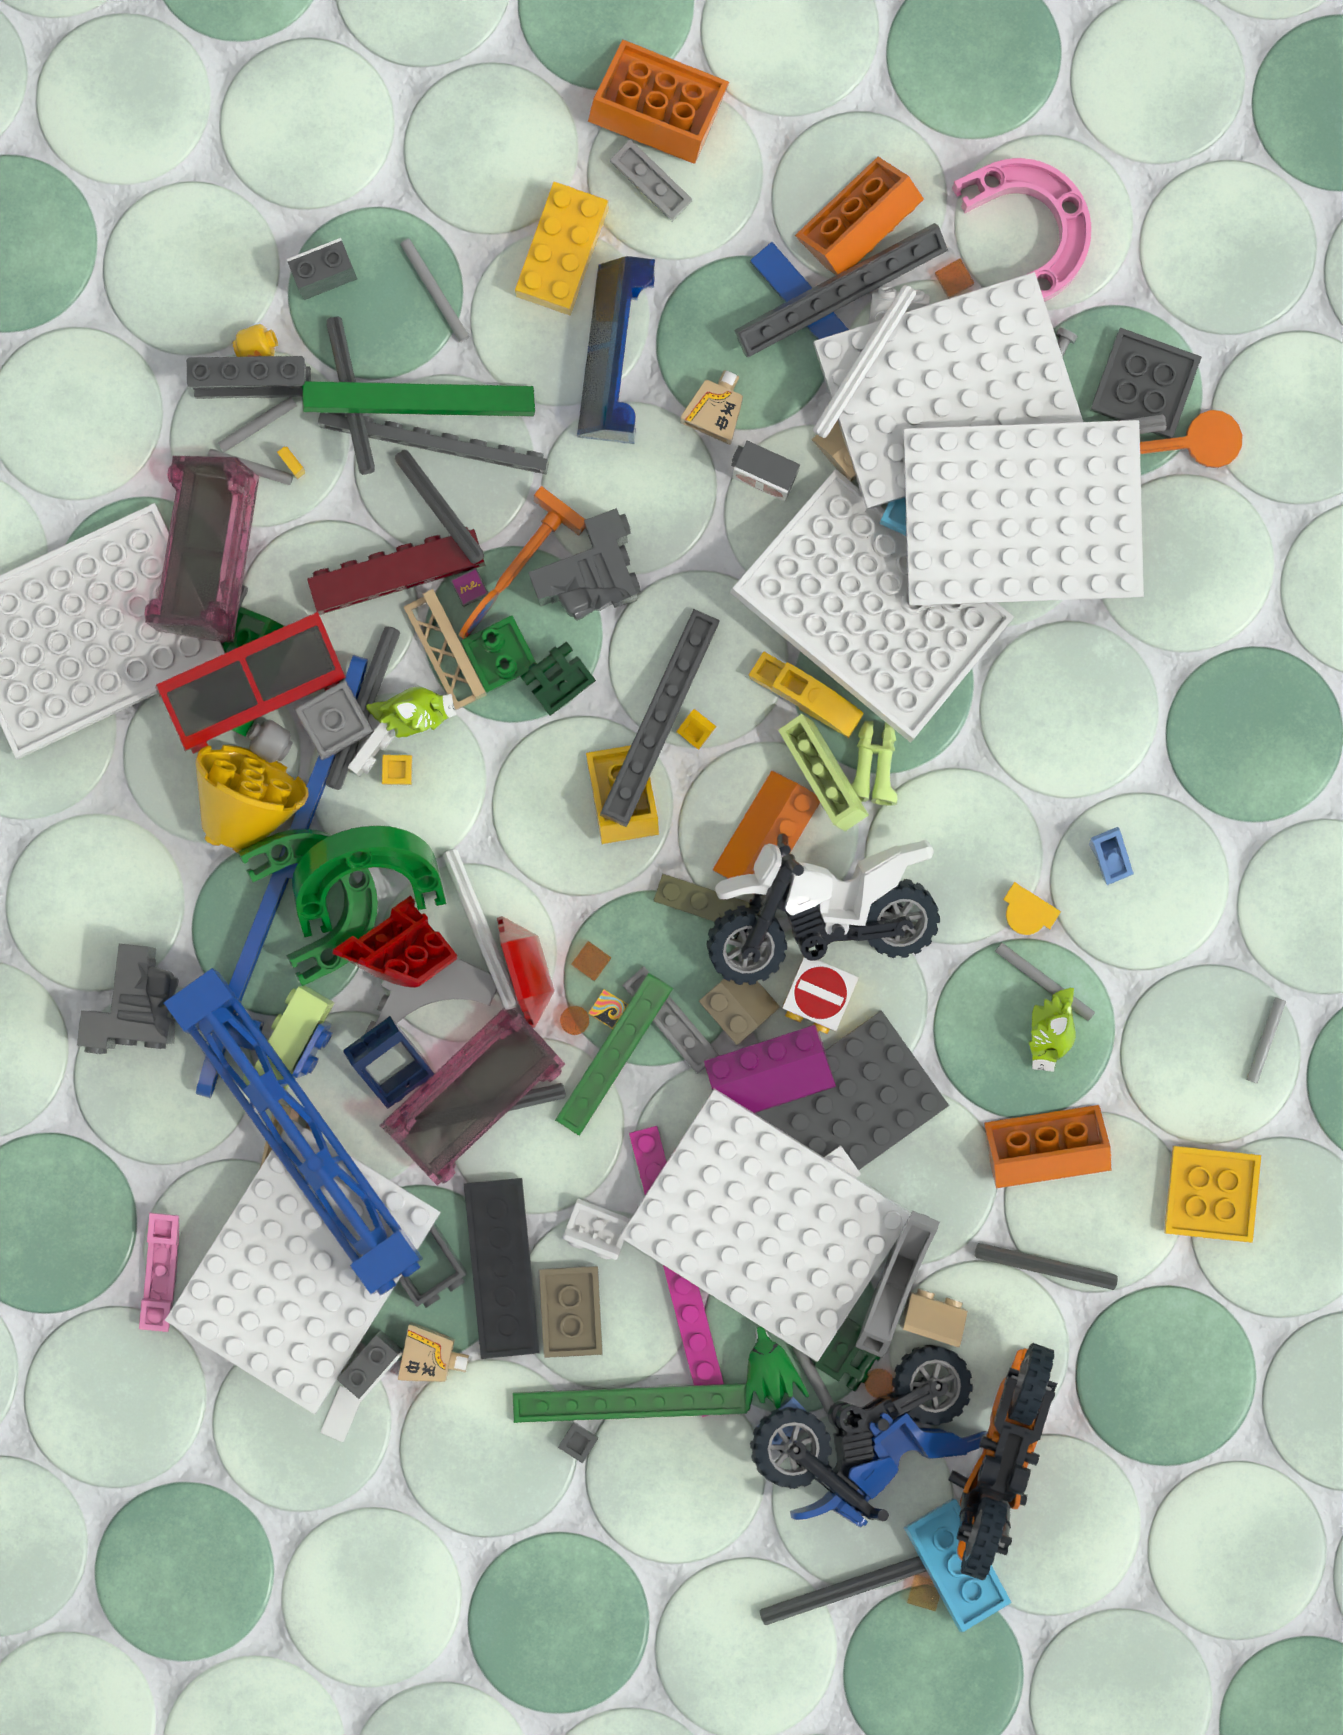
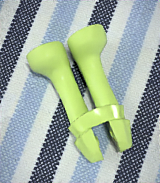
(882, 791)

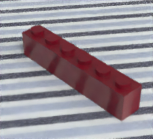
(389, 573)

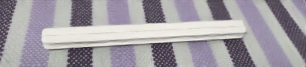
(864, 361)
(481, 929)

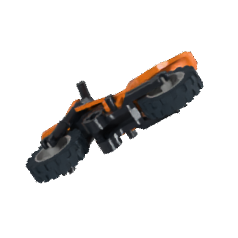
(1002, 1468)

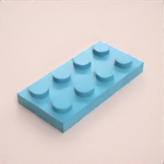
(964, 1596)

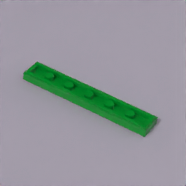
(614, 1054)

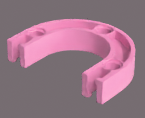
(1052, 189)

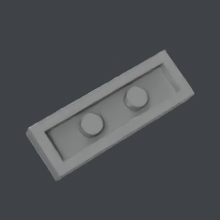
(651, 180)

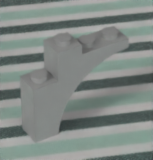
(455, 981)
(896, 1283)

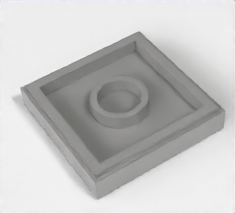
(334, 720)

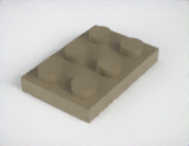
(571, 1311)

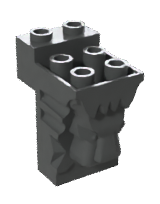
(592, 577)
(136, 1005)

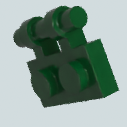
(563, 684)
(841, 1352)

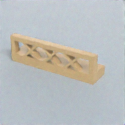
(452, 640)

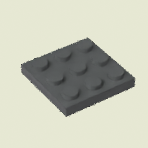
(1145, 380)

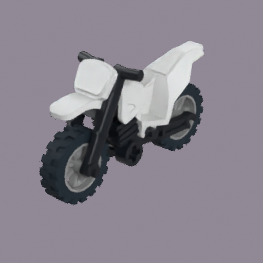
(821, 910)

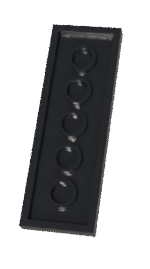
(501, 1268)

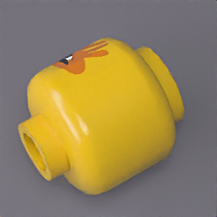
(255, 342)

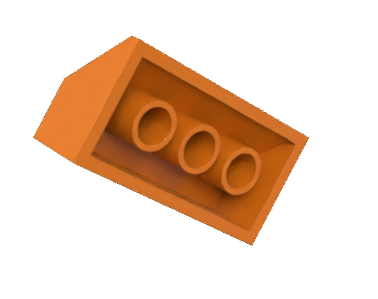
(860, 216)
(777, 809)
(1048, 1146)

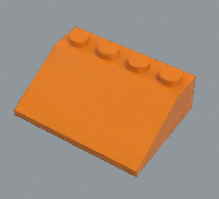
(657, 101)

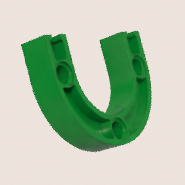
(358, 850)
(359, 899)

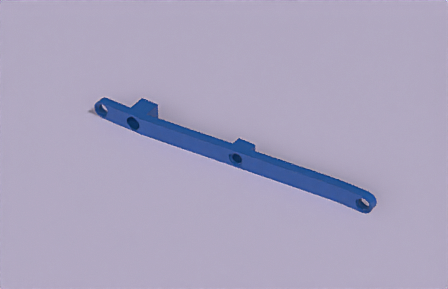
(273, 896)

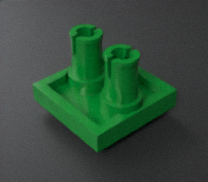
(498, 653)

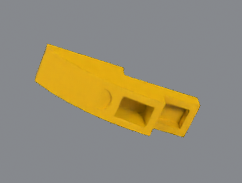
(806, 693)

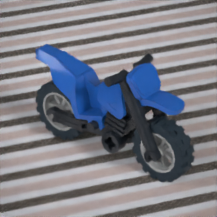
(870, 1439)

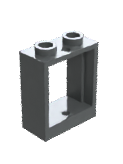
(451, 1282)

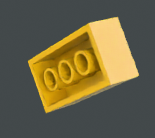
(562, 248)

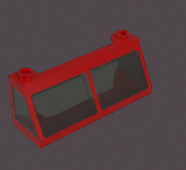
(250, 682)

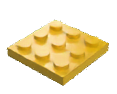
(1212, 1194)

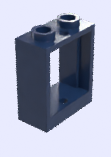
(374, 1045)

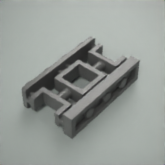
(247, 376)

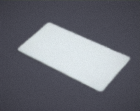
(340, 1414)

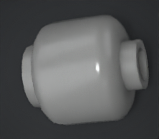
(269, 741)

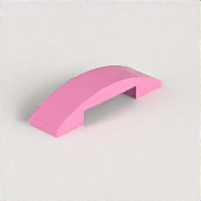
(160, 1271)

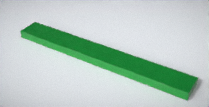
(418, 399)
(629, 1403)

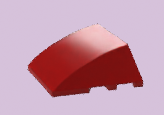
(400, 948)
(526, 969)

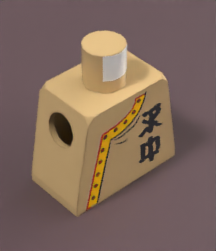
(715, 408)
(429, 1356)

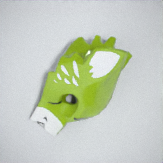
(413, 711)
(1052, 1030)

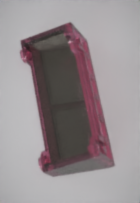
(205, 548)
(471, 1093)

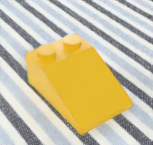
(603, 771)

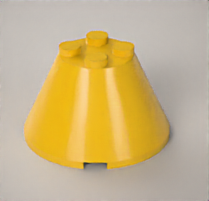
(244, 796)

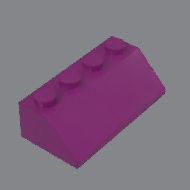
(773, 1070)

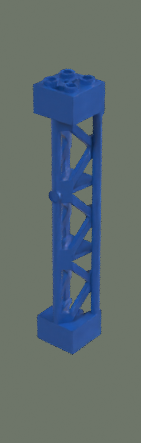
(204, 1007)

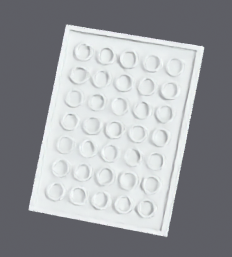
(948, 365)
(1023, 512)
(841, 598)
(80, 635)
(765, 1225)
(282, 1288)

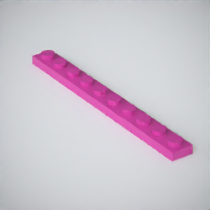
(684, 1294)

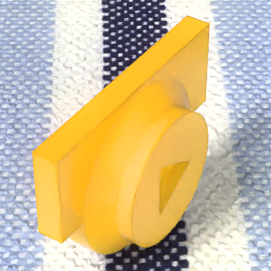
(1028, 912)

